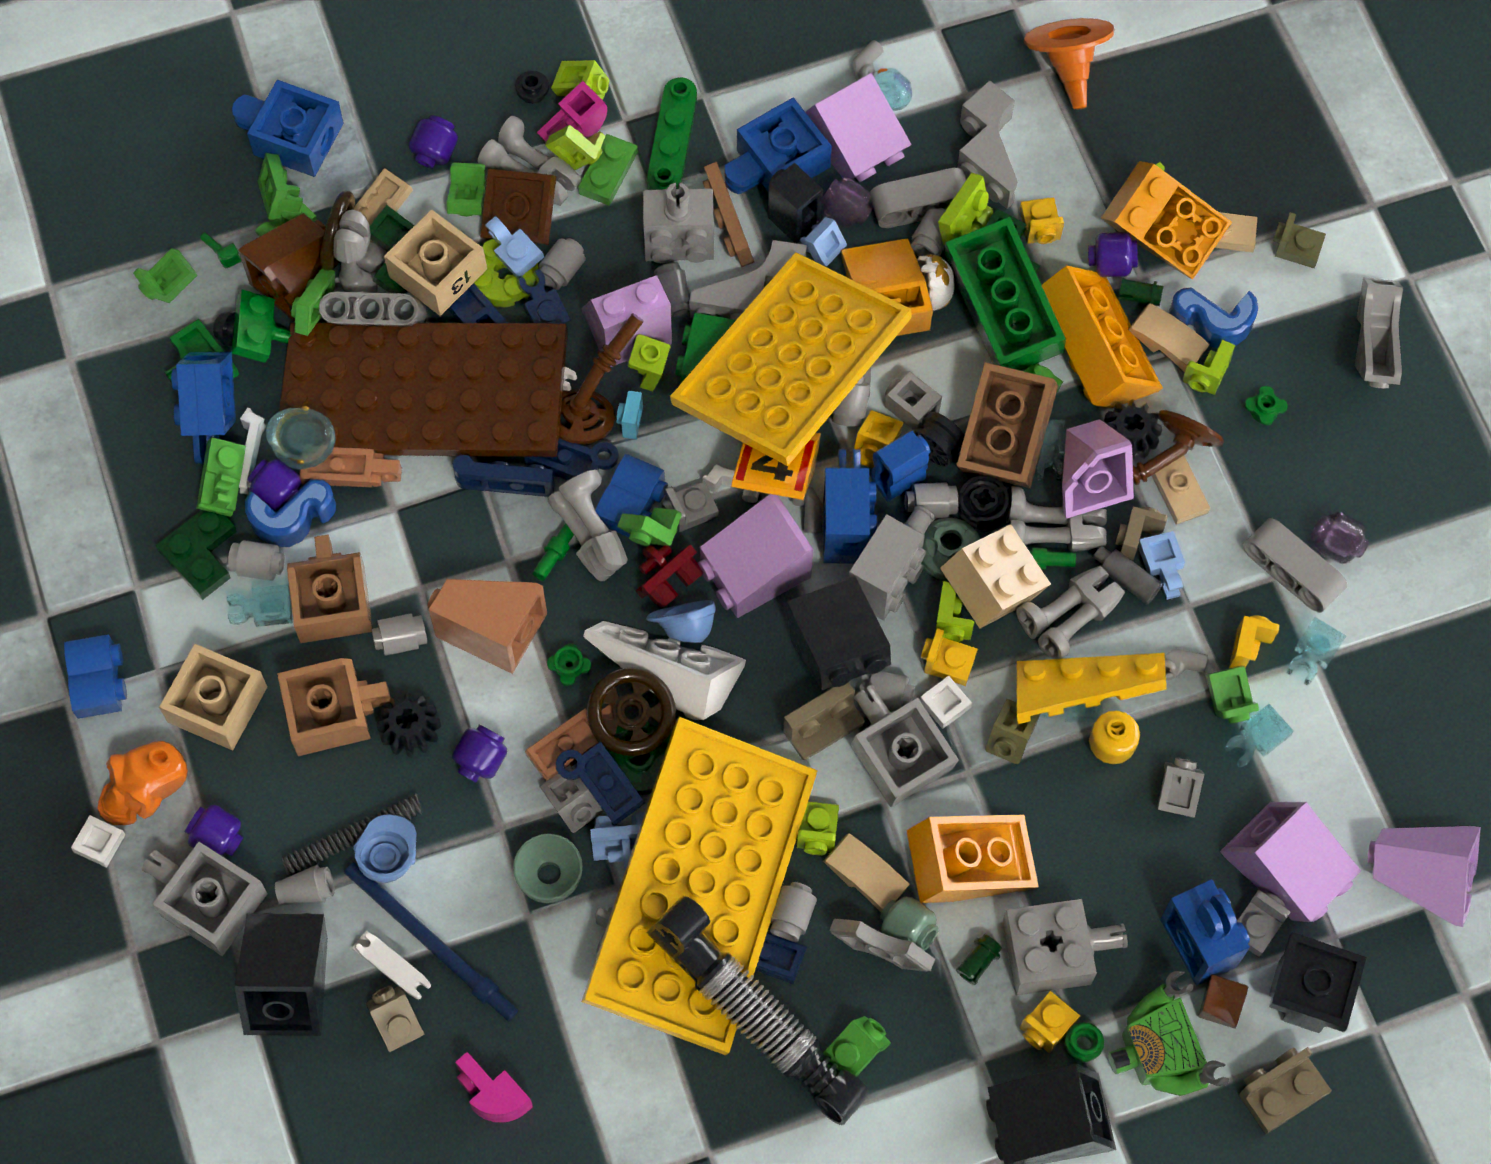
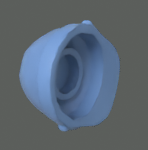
(687, 621)
(386, 848)

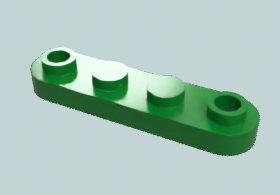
(672, 134)

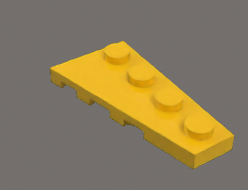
(1069, 682)

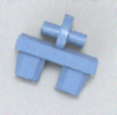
(614, 841)

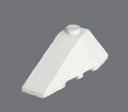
(695, 678)

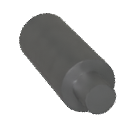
(1129, 574)

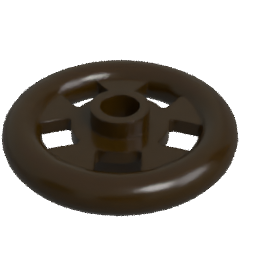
(344, 202)
(606, 693)

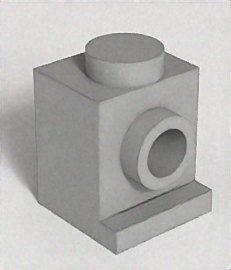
(915, 391)

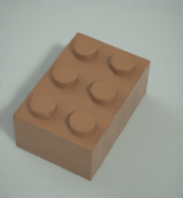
(1007, 425)

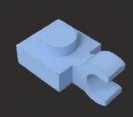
(515, 250)
(1163, 558)

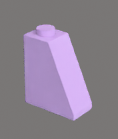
(1095, 468)
(1429, 866)

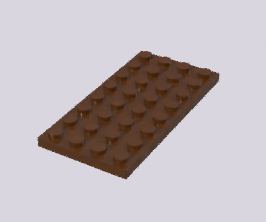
(433, 386)

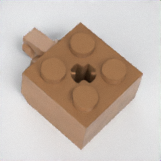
(327, 573)
(347, 701)

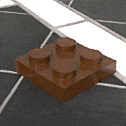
(520, 202)

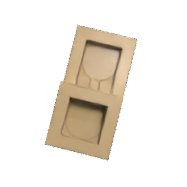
(1166, 333)
(866, 872)

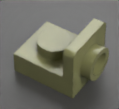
(1298, 242)
(1007, 736)

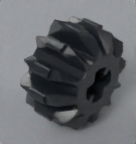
(1143, 424)
(396, 720)

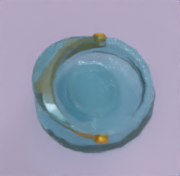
(300, 437)

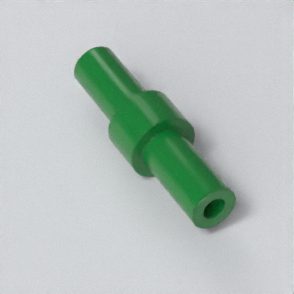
(554, 551)
(1059, 559)

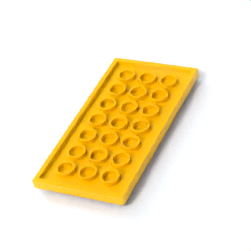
(712, 833)

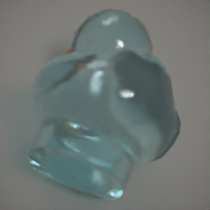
(894, 87)

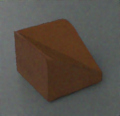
(1223, 1001)

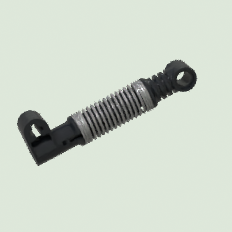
(720, 978)

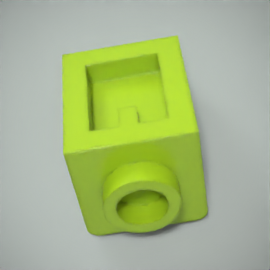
(574, 72)
(574, 147)
(649, 359)
(1208, 377)
(949, 616)
(818, 828)

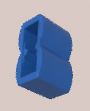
(900, 465)
(631, 491)
(94, 676)

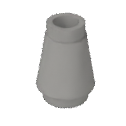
(306, 886)

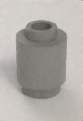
(927, 235)
(562, 263)
(853, 406)
(935, 497)
(256, 560)
(399, 634)
(890, 687)
(792, 911)

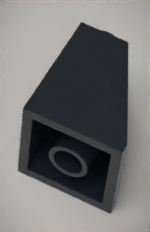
(838, 634)
(282, 974)
(1050, 1116)

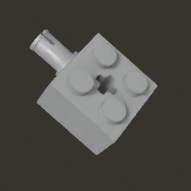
(678, 224)
(892, 561)
(903, 729)
(204, 876)
(1066, 928)

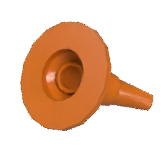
(1071, 50)

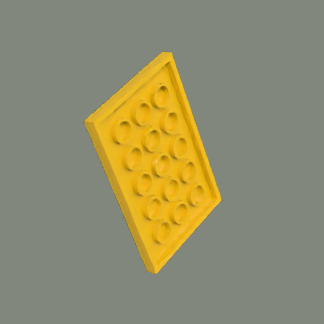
(791, 358)

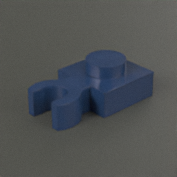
(543, 306)

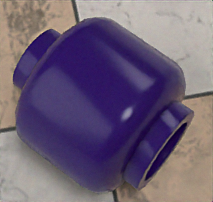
(433, 141)
(1113, 254)
(274, 483)
(479, 753)
(215, 830)

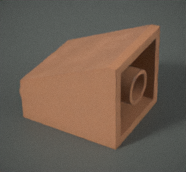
(488, 618)

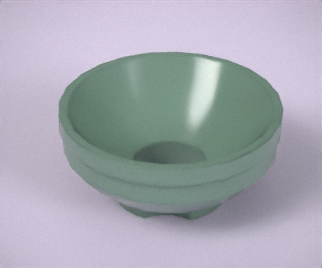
(936, 554)
(543, 851)

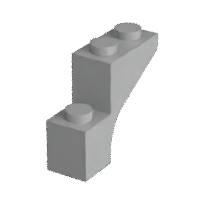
(985, 154)
(734, 295)
(1379, 343)

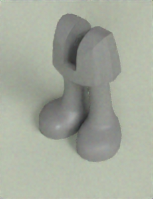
(511, 141)
(357, 253)
(1081, 531)
(600, 548)
(1092, 606)

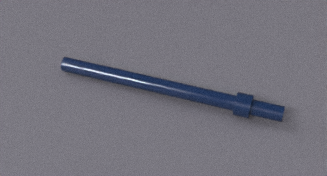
(483, 988)

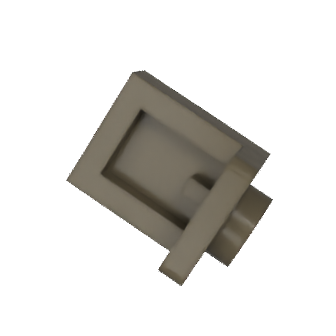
(1140, 519)
(394, 1017)

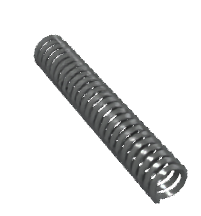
(349, 835)

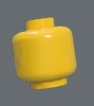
(1114, 737)

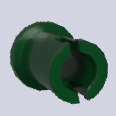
(1141, 292)
(979, 959)

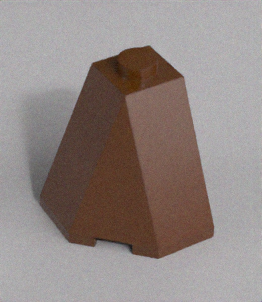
(284, 260)

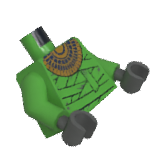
(1164, 1044)

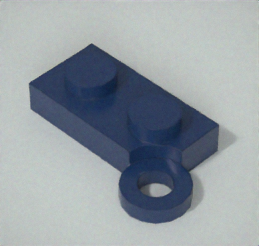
(576, 459)
(604, 781)

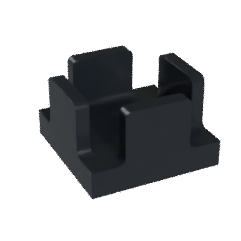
(1316, 984)

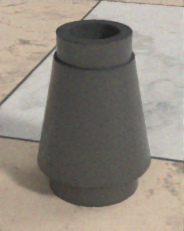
(675, 286)

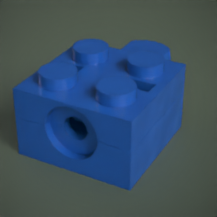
(290, 124)
(775, 143)
(204, 397)
(847, 510)
(1205, 931)

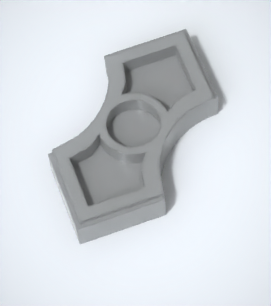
(897, 951)

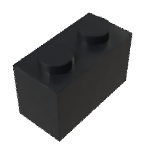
(794, 202)

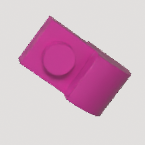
(581, 110)
(496, 1099)

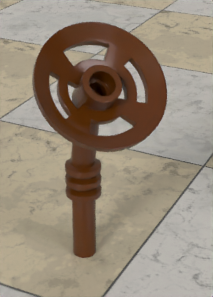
(582, 406)
(1187, 434)

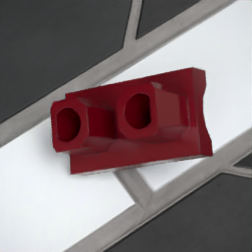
(681, 564)

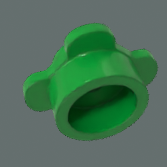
(1259, 412)
(571, 654)

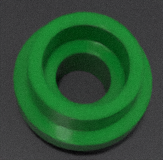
(1084, 1030)

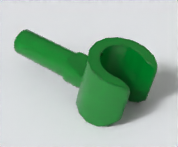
(227, 255)

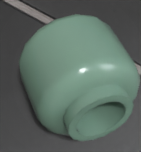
(909, 922)

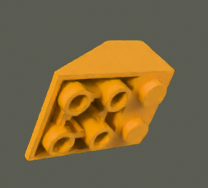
(1166, 219)
(895, 273)

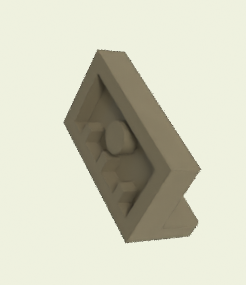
(823, 721)
(1284, 1090)

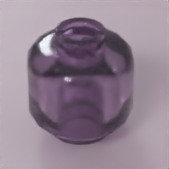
(847, 202)
(1339, 537)

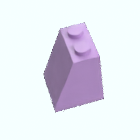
(860, 129)
(610, 312)
(757, 557)
(1293, 857)

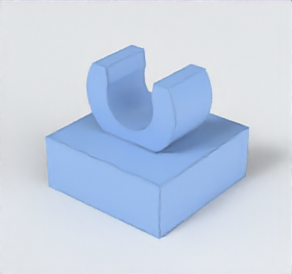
(824, 241)

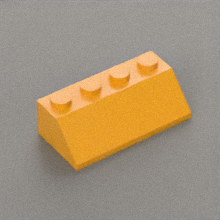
(1099, 339)

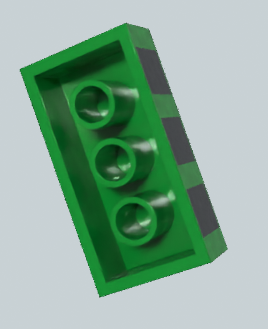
(1005, 296)

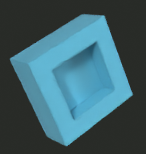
(630, 414)

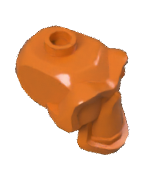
(141, 782)

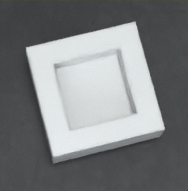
(945, 702)
(98, 841)

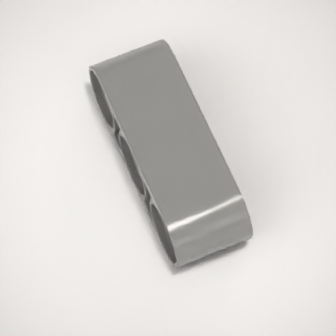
(910, 198)
(357, 303)
(1295, 565)

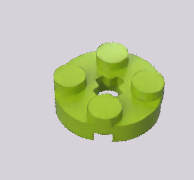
(501, 291)

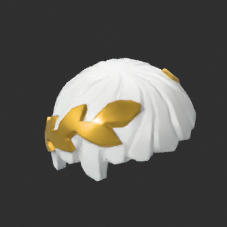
(938, 279)

